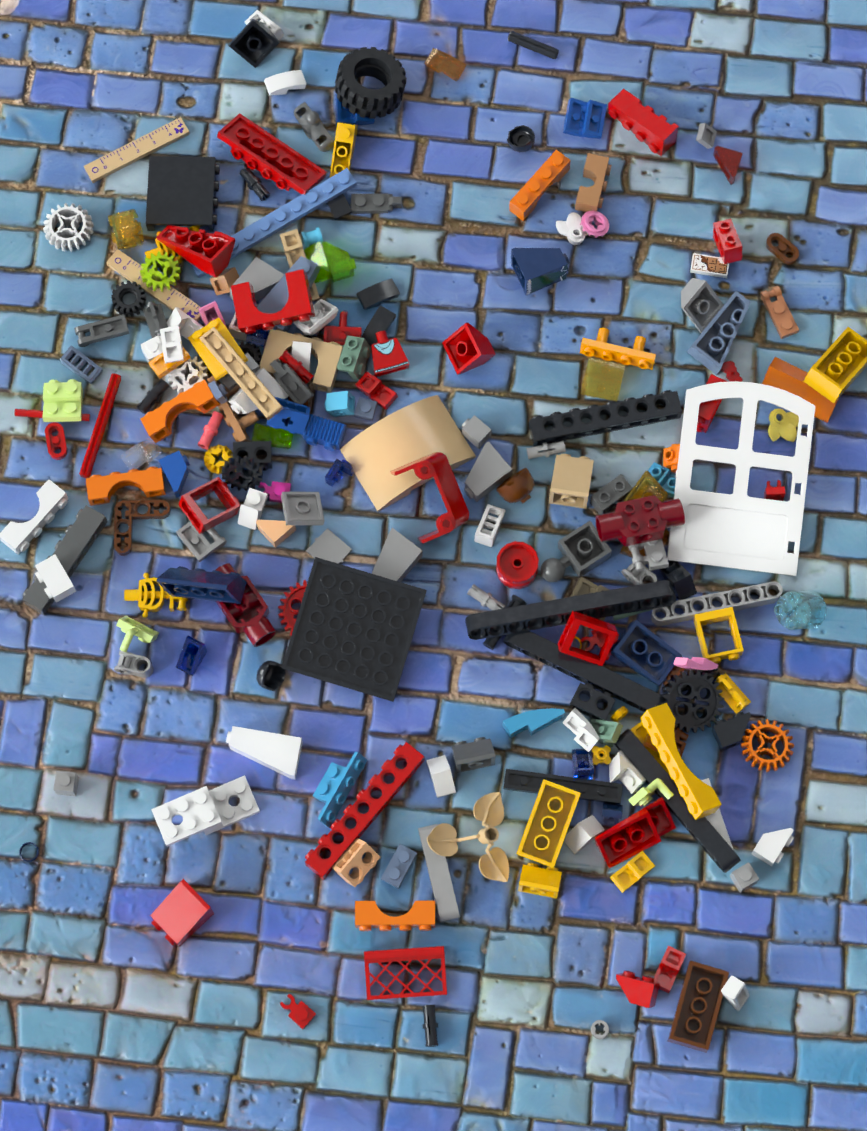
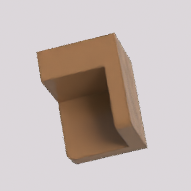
(224, 281)

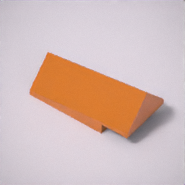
(790, 378)

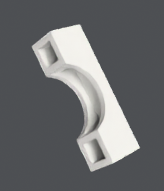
(19, 535)

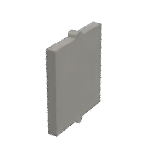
(329, 548)

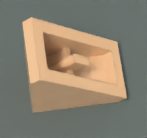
(275, 530)

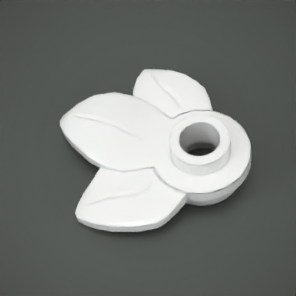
(572, 229)

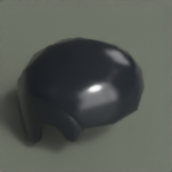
(521, 138)
(270, 675)

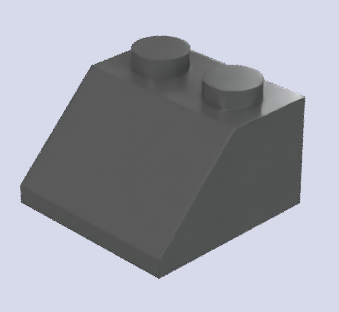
(473, 755)

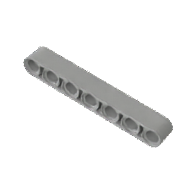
(723, 597)

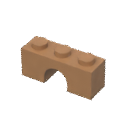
(596, 169)

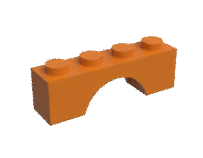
(528, 196)
(160, 421)
(103, 487)
(419, 916)

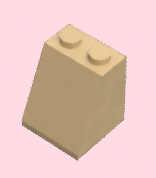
(571, 481)

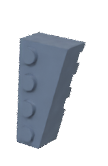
(278, 296)
(717, 337)

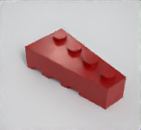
(643, 122)

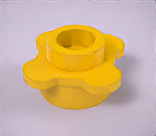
(601, 750)

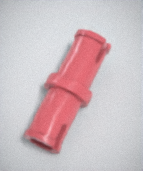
(210, 430)

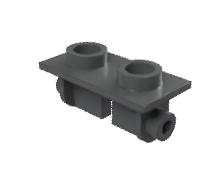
(155, 318)

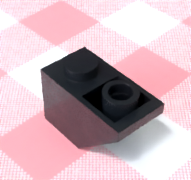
(680, 579)
(730, 732)

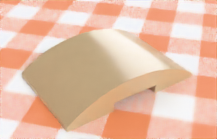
(401, 439)

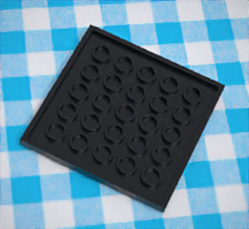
(354, 629)

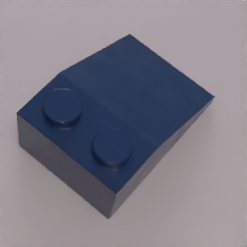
(644, 653)

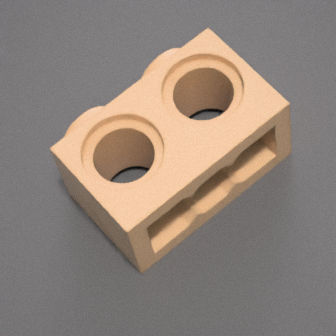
(353, 859)

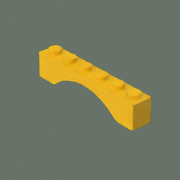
(698, 796)

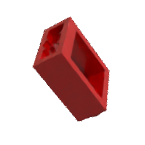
(708, 409)
(194, 513)
(570, 630)

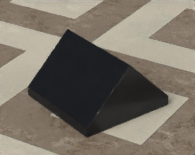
(254, 42)

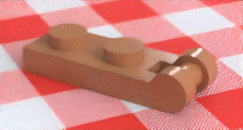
(779, 312)

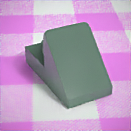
(607, 731)

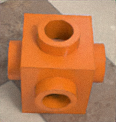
(670, 457)

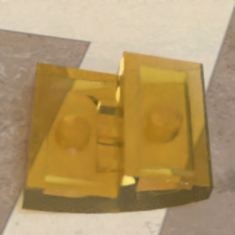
(602, 379)

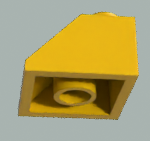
(540, 880)

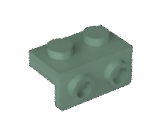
(354, 357)

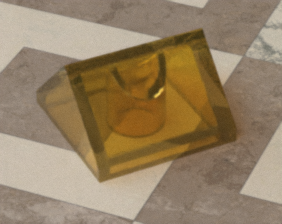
(647, 487)

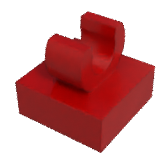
(774, 493)

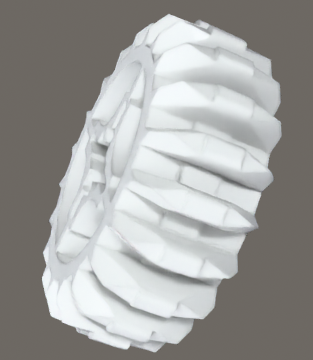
(76, 216)

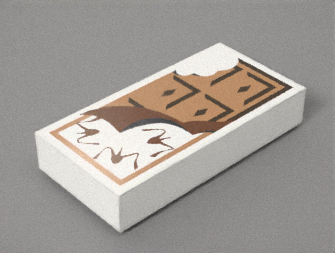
(709, 265)

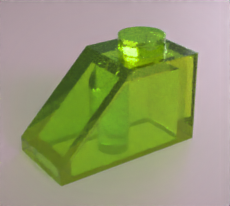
(339, 262)

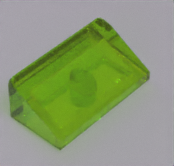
(316, 254)

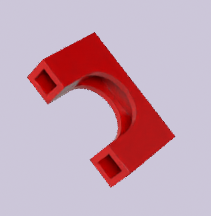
(297, 307)

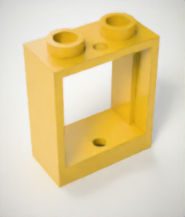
(714, 617)

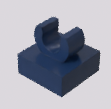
(612, 811)

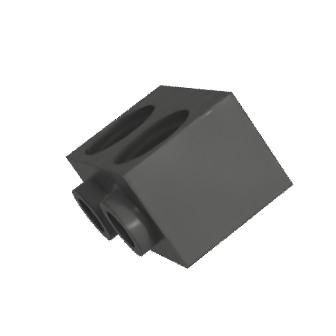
(611, 494)

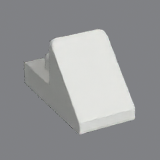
(184, 321)
(252, 508)
(623, 770)

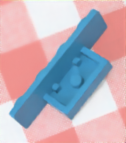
(336, 786)

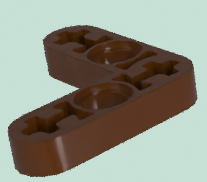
(132, 513)

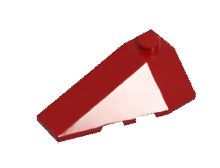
(202, 249)

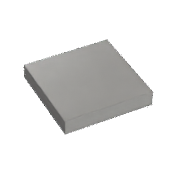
(302, 508)

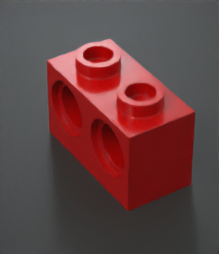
(727, 241)

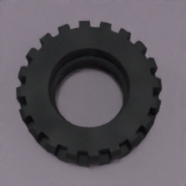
(373, 64)

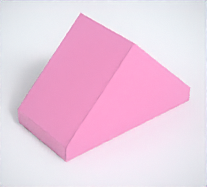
(210, 312)

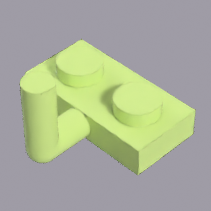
(133, 627)
(644, 795)

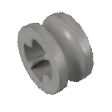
(593, 1029)

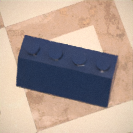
(203, 584)

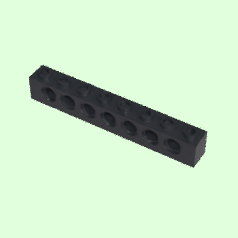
(614, 423)

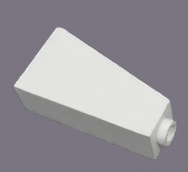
(268, 749)

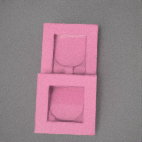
(695, 663)

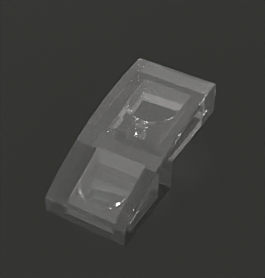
(141, 453)

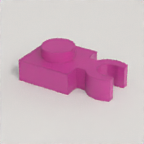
(275, 490)

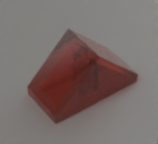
(728, 161)

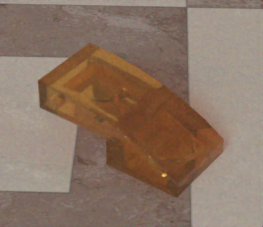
(445, 63)

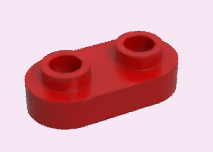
(56, 442)

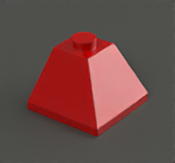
(468, 348)

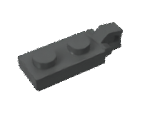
(374, 203)
(291, 382)

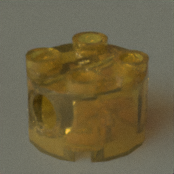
(126, 229)

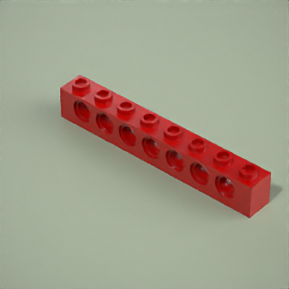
(414, 760)

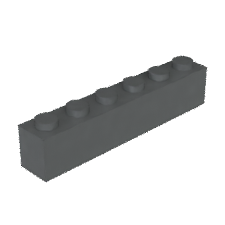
(69, 552)

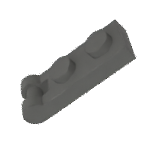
(101, 330)

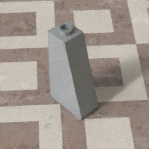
(397, 557)

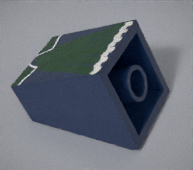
(539, 267)

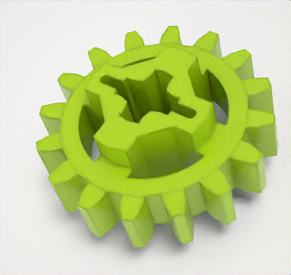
(166, 266)

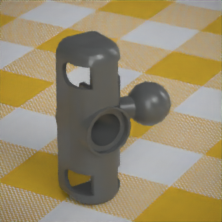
(313, 127)

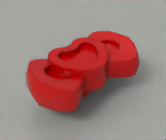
(731, 371)

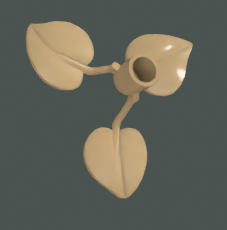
(491, 812)

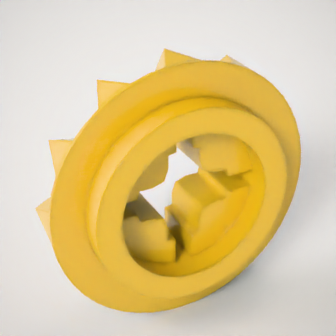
(217, 450)

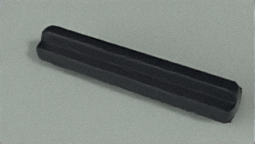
(533, 45)

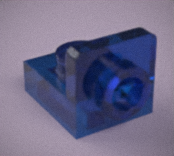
(259, 337)
(335, 472)

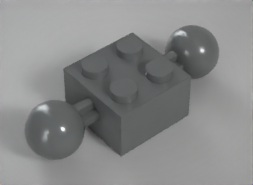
(580, 550)

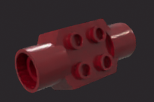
(640, 520)
(250, 615)

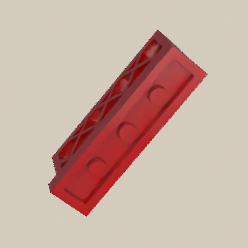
(405, 954)

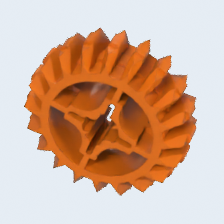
(762, 738)

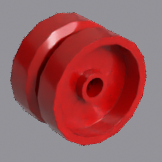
(517, 576)

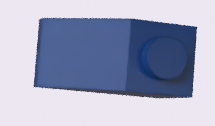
(175, 470)

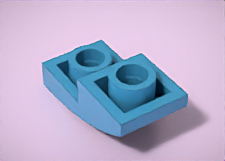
(663, 477)

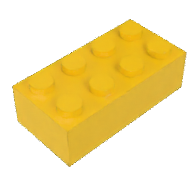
(839, 365)
(548, 823)

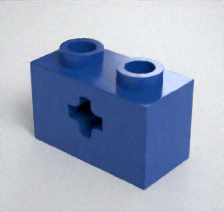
(297, 414)

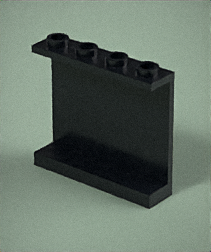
(182, 191)

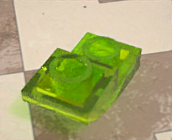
(279, 437)

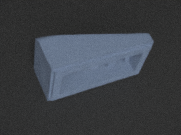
(84, 360)

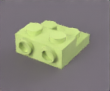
(62, 401)

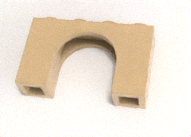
(326, 354)

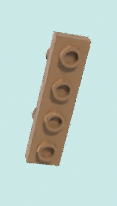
(238, 424)

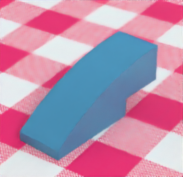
(532, 721)

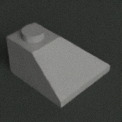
(700, 303)

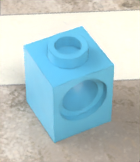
(340, 403)

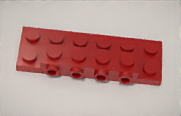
(270, 156)

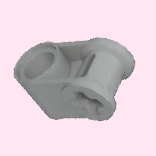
(638, 578)
(130, 663)

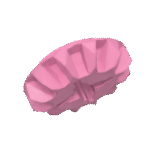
(599, 219)

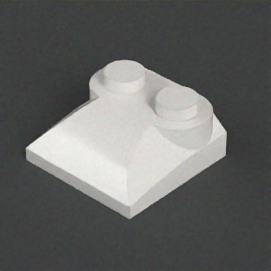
(324, 314)

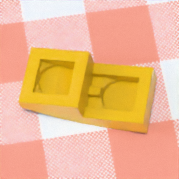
(632, 871)

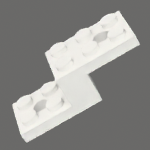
(205, 810)

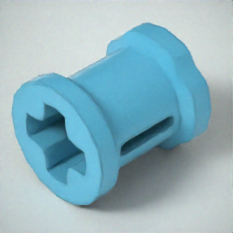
(312, 237)

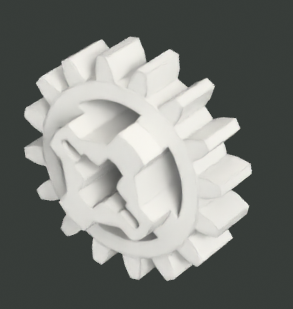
(194, 376)

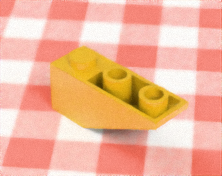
(343, 147)

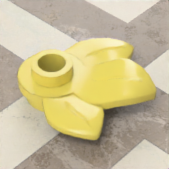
(785, 428)

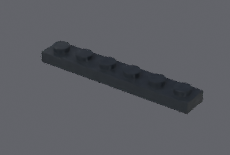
(590, 789)

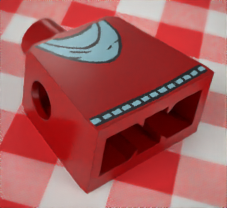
(387, 355)

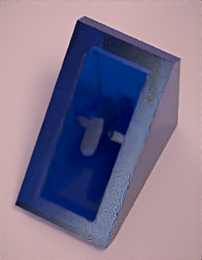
(191, 655)
(582, 764)

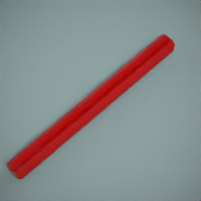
(100, 425)

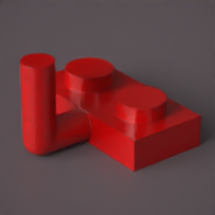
(339, 333)

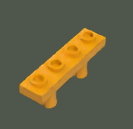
(609, 352)

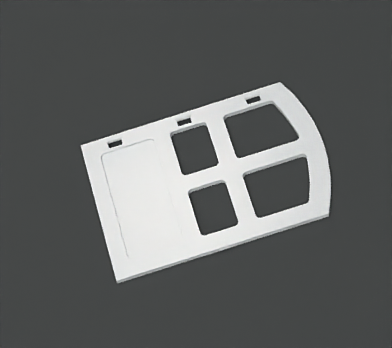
(734, 527)

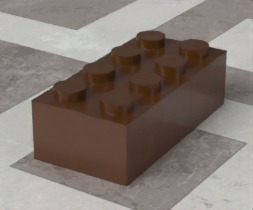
(698, 1006)

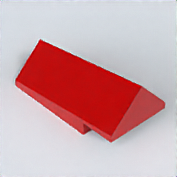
(635, 833)

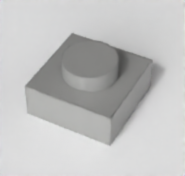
(706, 135)

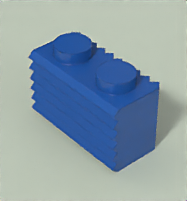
(324, 432)

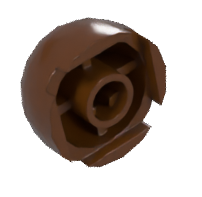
(517, 487)

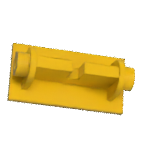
(732, 694)

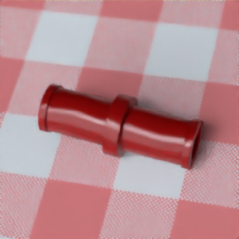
(297, 366)

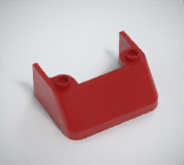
(438, 466)

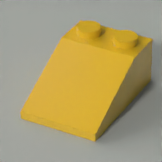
(209, 360)

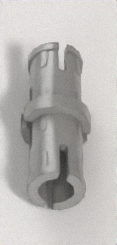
(559, 447)
(485, 599)

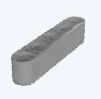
(439, 879)

